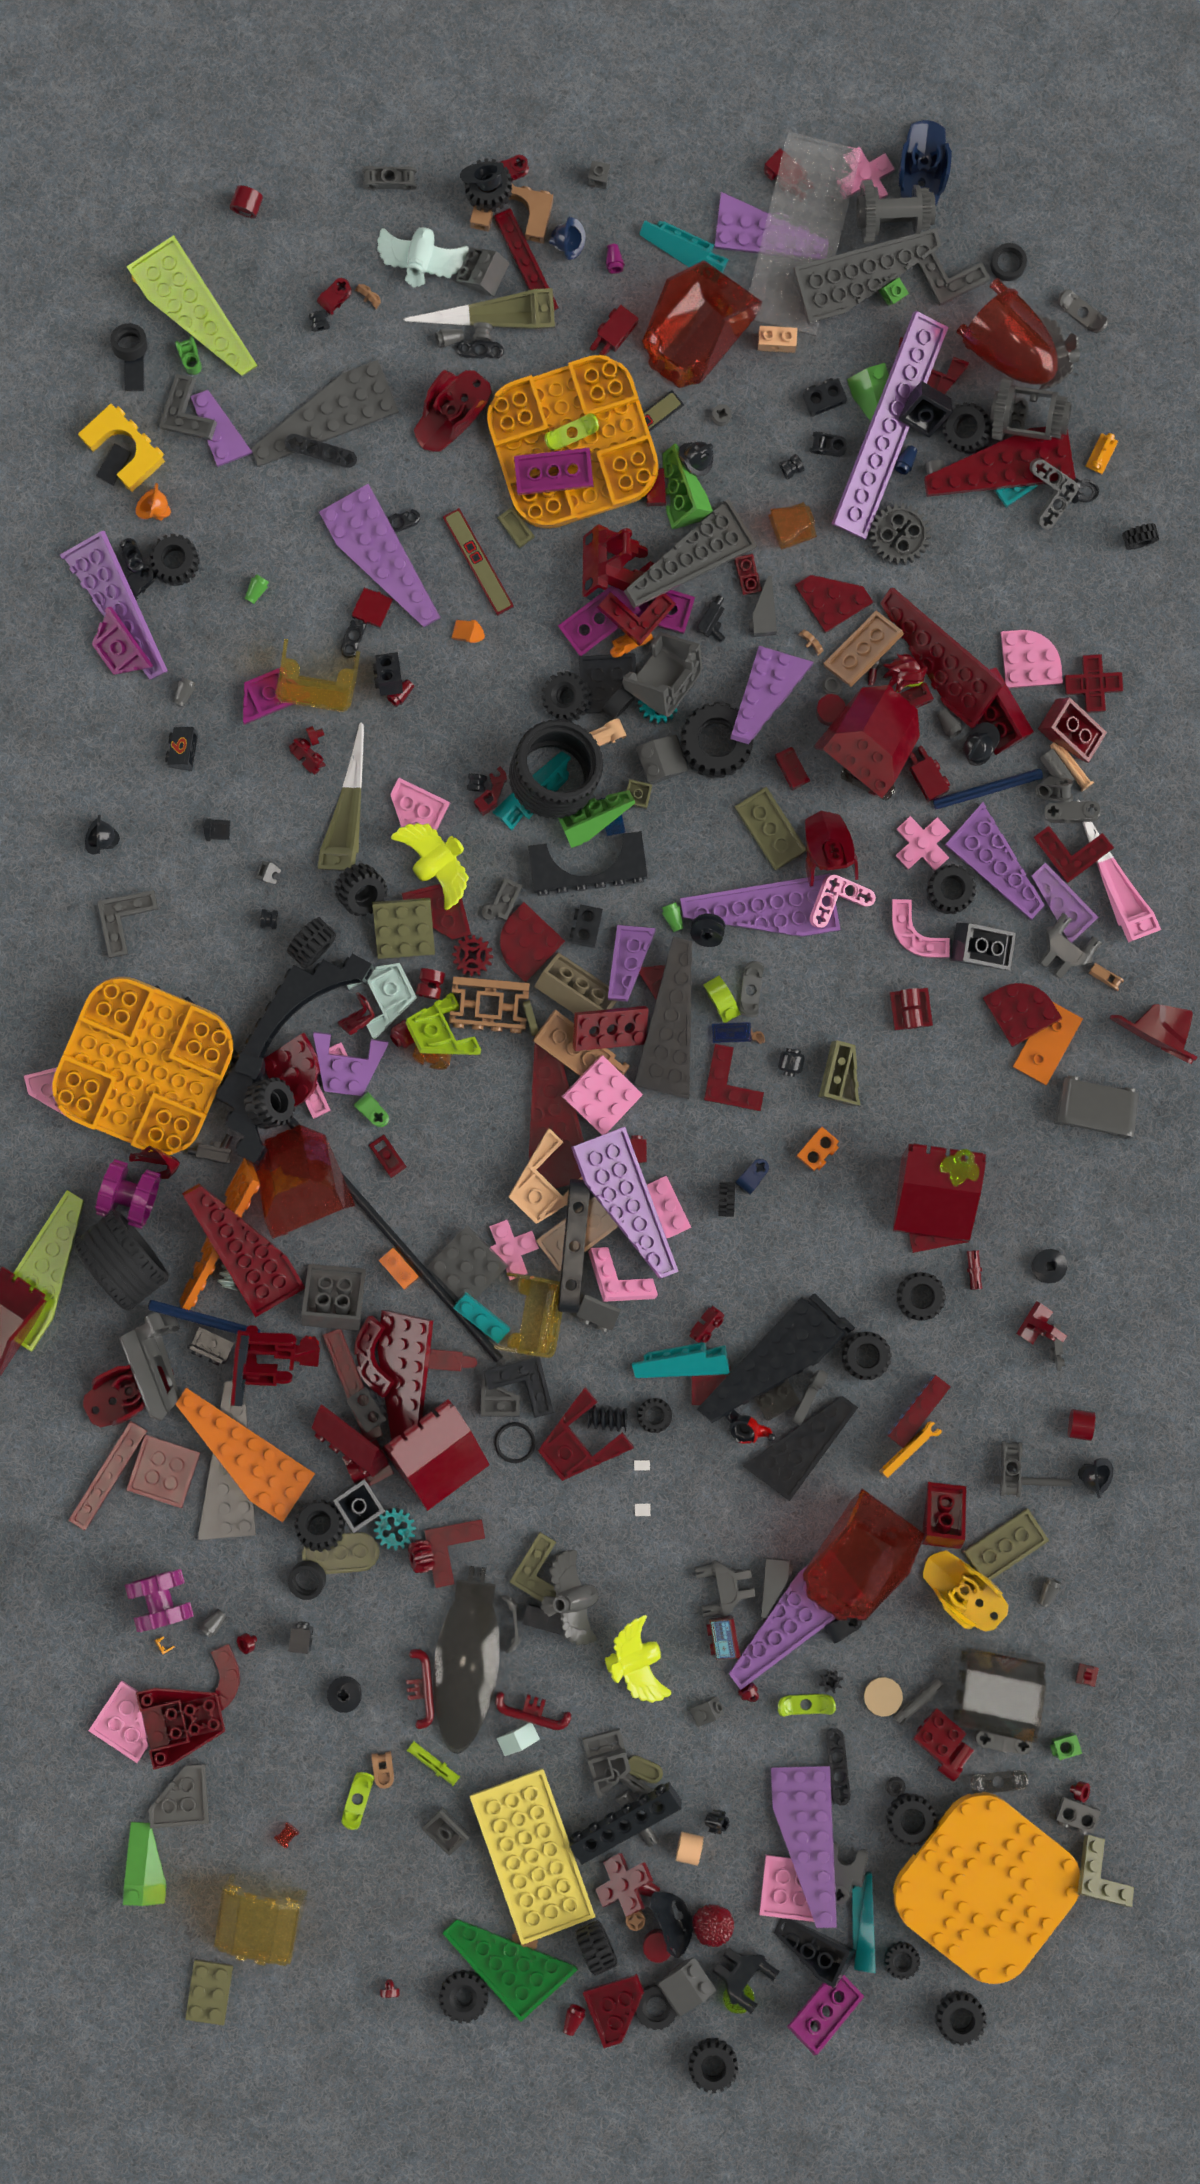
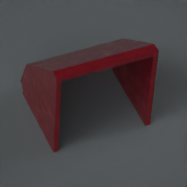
(928, 1199)
(17, 1314)
(437, 1456)

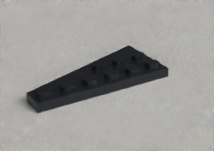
(794, 1456)

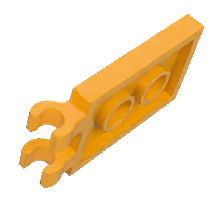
(914, 1444)

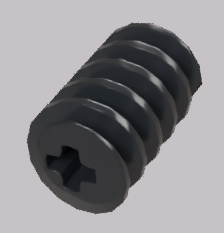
(608, 1418)

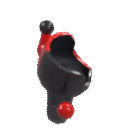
(746, 1429)

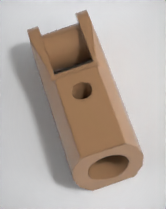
(1103, 974)

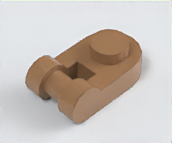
(383, 1776)

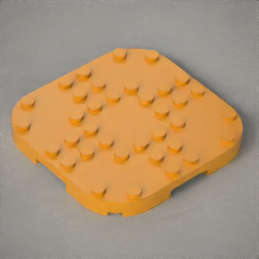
(620, 450)
(142, 1065)
(987, 1888)

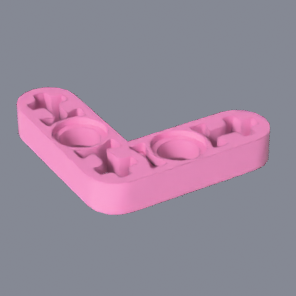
(838, 890)

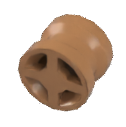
(636, 1923)

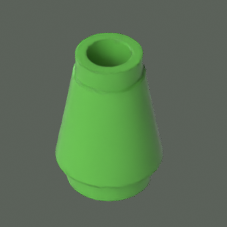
(256, 588)
(673, 916)

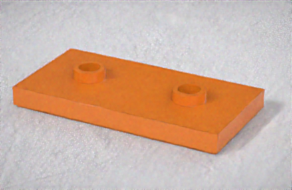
(1045, 1049)

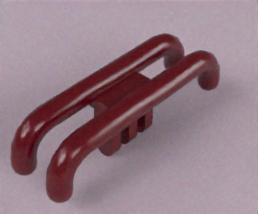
(422, 1688)
(532, 1713)

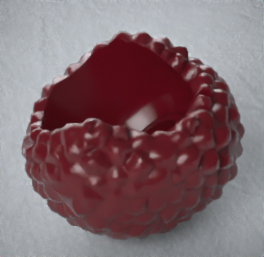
(713, 1925)

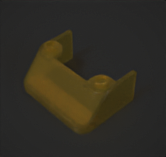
(313, 691)
(540, 1318)

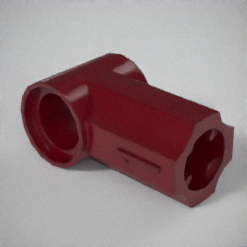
(955, 1763)

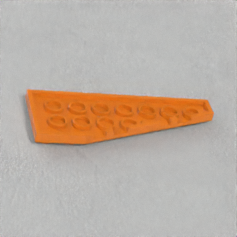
(238, 1199)
(259, 1468)

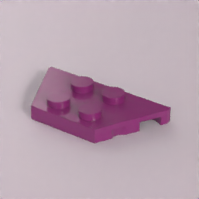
(118, 646)
(261, 697)

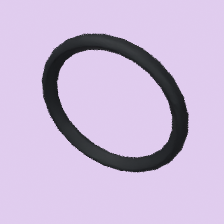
(497, 1442)

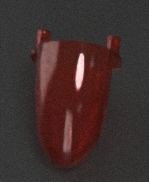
(1012, 338)

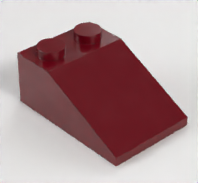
(1072, 729)
(944, 1515)

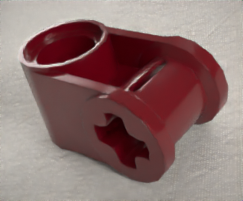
(514, 170)
(333, 297)

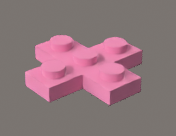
(872, 171)
(922, 843)
(511, 1248)

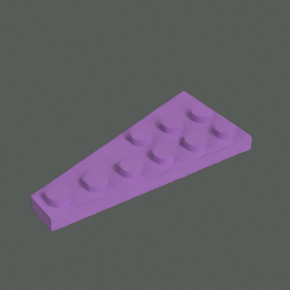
(990, 856)

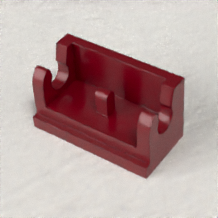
(918, 695)
(791, 768)

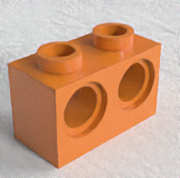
(814, 1146)
(399, 1268)

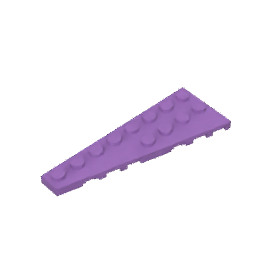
(103, 578)

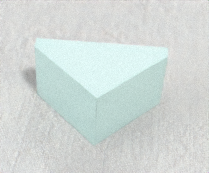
(518, 1739)

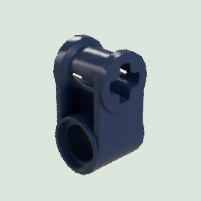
(751, 1178)

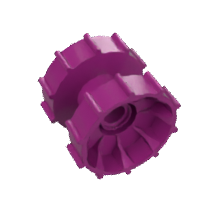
(118, 1190)
(159, 1600)

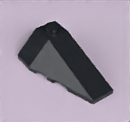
(820, 1953)

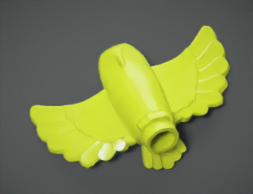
(436, 860)
(634, 1663)

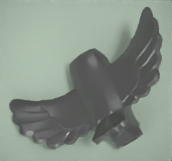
(1067, 352)
(571, 1599)

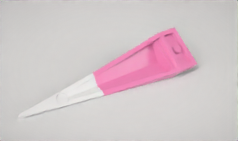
(1128, 905)

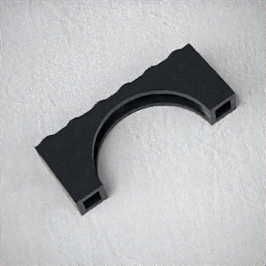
(550, 877)

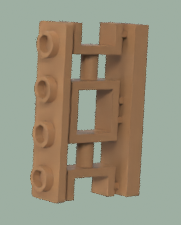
(490, 990)

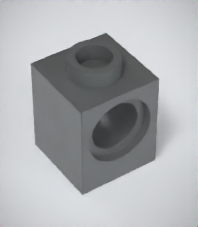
(598, 174)

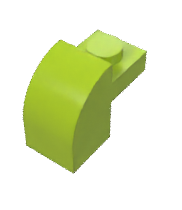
(722, 999)

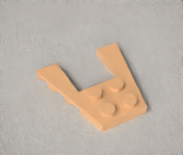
(532, 1191)

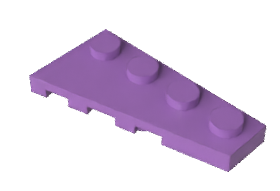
(226, 442)
(1064, 900)
(628, 957)

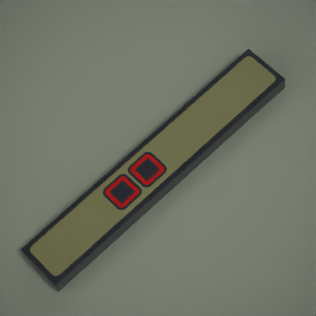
(662, 410)

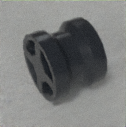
(319, 321)
(476, 782)
(268, 919)

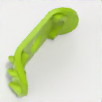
(558, 438)
(820, 1704)
(353, 1812)

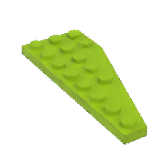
(179, 292)
(48, 1259)

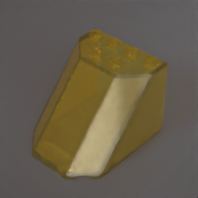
(258, 1925)

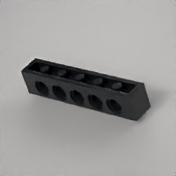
(621, 1832)

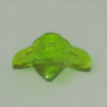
(959, 1169)

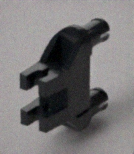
(741, 1975)

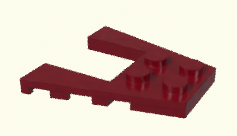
(565, 1450)

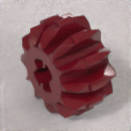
(421, 1556)

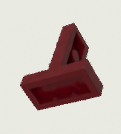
(1037, 1324)

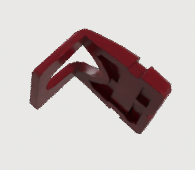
(355, 1020)

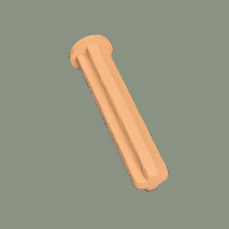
(1072, 766)

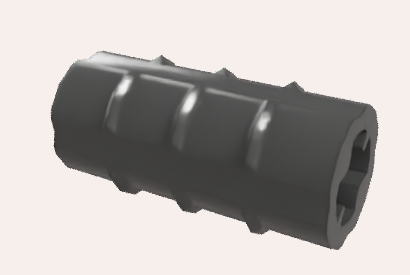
(1055, 765)

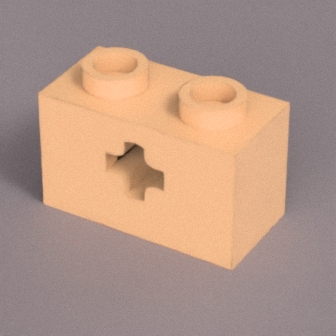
(777, 339)

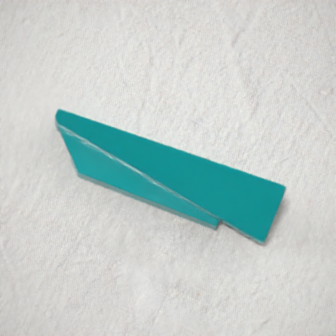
(682, 245)
(550, 776)
(683, 1361)
(863, 1926)

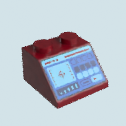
(724, 1638)

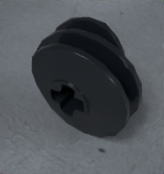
(708, 930)
(1059, 1264)
(351, 1687)

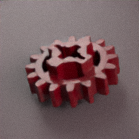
(478, 962)

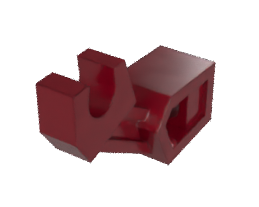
(497, 783)

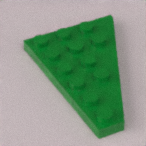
(514, 1972)

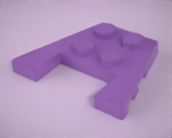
(347, 1073)

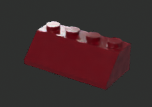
(1007, 717)
(348, 1442)

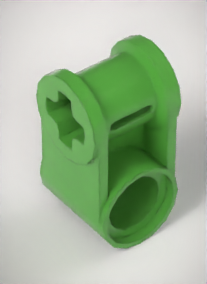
(189, 353)
(370, 1108)

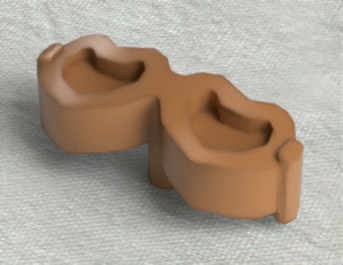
(371, 296)
(811, 641)
(758, 1036)

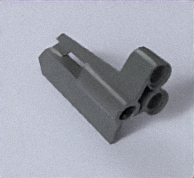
(144, 1353)

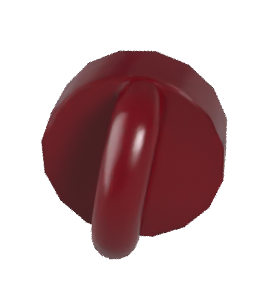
(749, 1691)
(389, 1991)

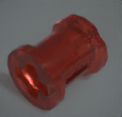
(286, 1835)

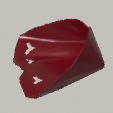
(157, 1157)

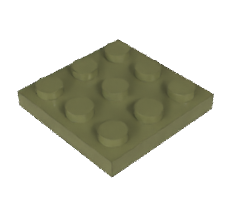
(403, 928)

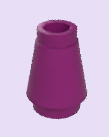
(614, 260)

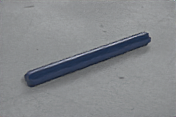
(988, 788)
(196, 1317)

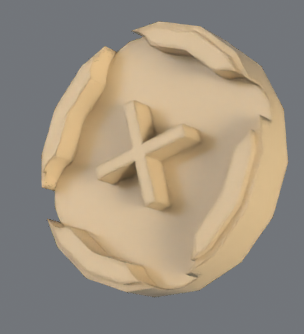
(883, 1696)

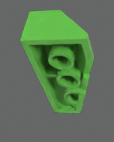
(868, 387)
(686, 494)
(595, 817)
(144, 1873)

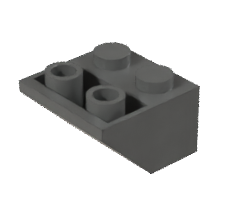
(482, 271)

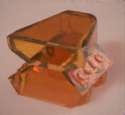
(792, 525)

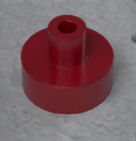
(314, 735)
(246, 1643)
(1081, 1791)

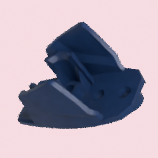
(925, 159)

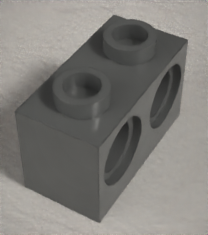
(1078, 1811)

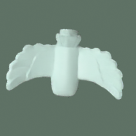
(420, 255)

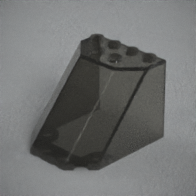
(1001, 1693)

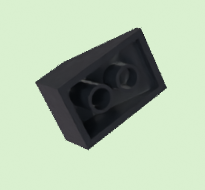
(983, 946)

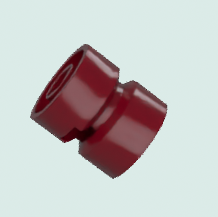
(430, 976)

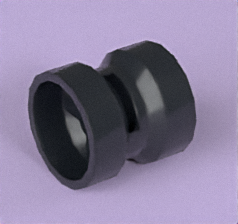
(791, 466)

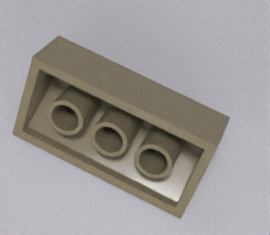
(573, 986)

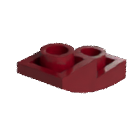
(748, 574)

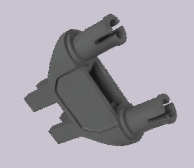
(1064, 950)
(727, 1587)

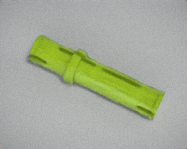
(433, 1763)

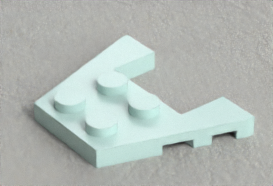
(392, 994)

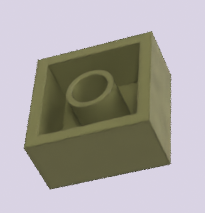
(640, 793)

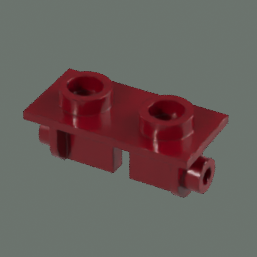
(301, 748)
(712, 1318)

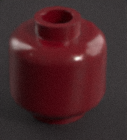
(401, 1035)

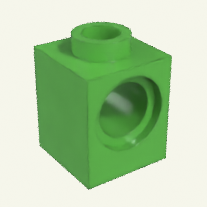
(893, 291)
(1074, 1747)

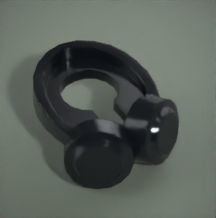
(1080, 496)

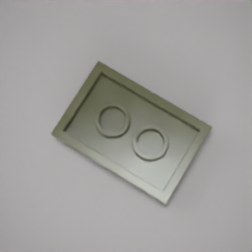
(209, 1992)

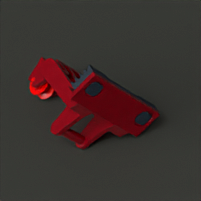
(599, 571)
(281, 1345)

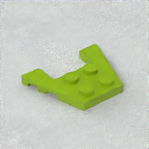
(433, 1033)

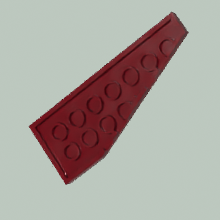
(253, 1262)

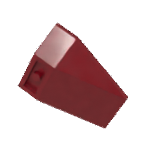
(178, 1722)

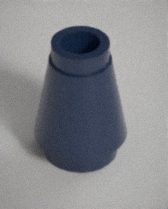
(906, 460)

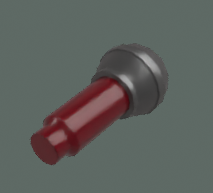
(872, 673)

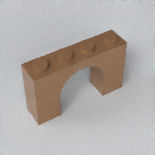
(539, 207)

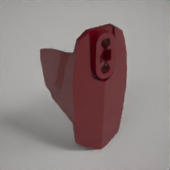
(445, 413)
(825, 834)
(1164, 1028)
(121, 1385)

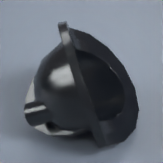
(697, 457)
(100, 836)
(1097, 1475)

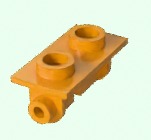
(1102, 453)

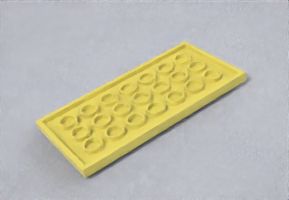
(532, 1856)

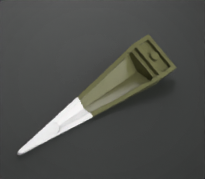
(522, 310)
(342, 837)

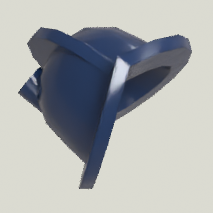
(565, 234)

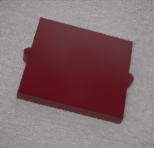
(372, 607)

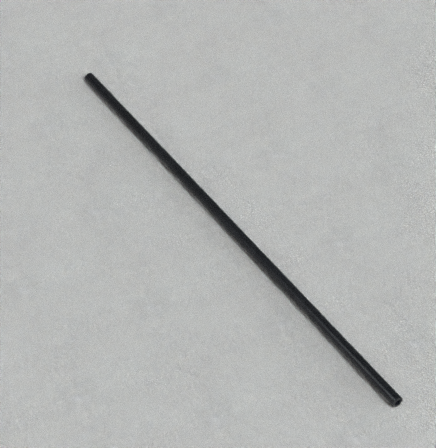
(407, 1254)

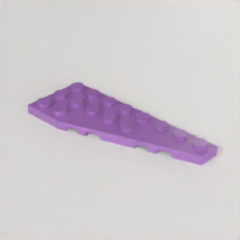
(370, 541)
(769, 907)
(805, 1818)

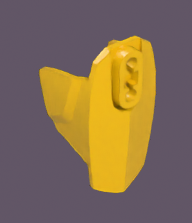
(959, 1588)

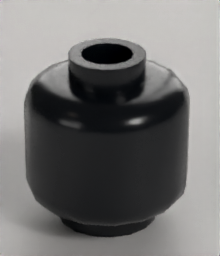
(791, 1062)

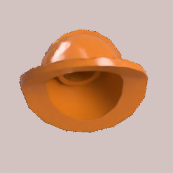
(153, 505)

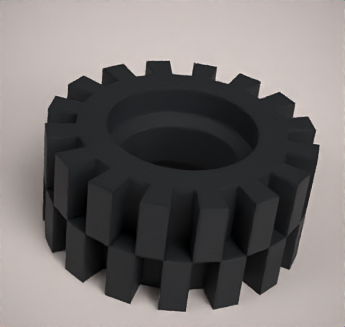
(1140, 536)
(726, 1199)
(666, 1415)
(913, 1964)

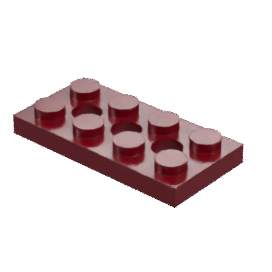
(603, 1019)

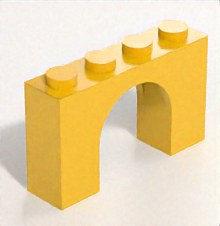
(111, 423)

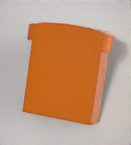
(468, 631)

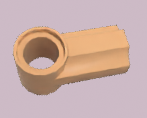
(609, 732)

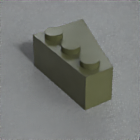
(840, 1075)

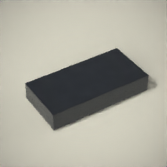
(134, 375)
(113, 464)

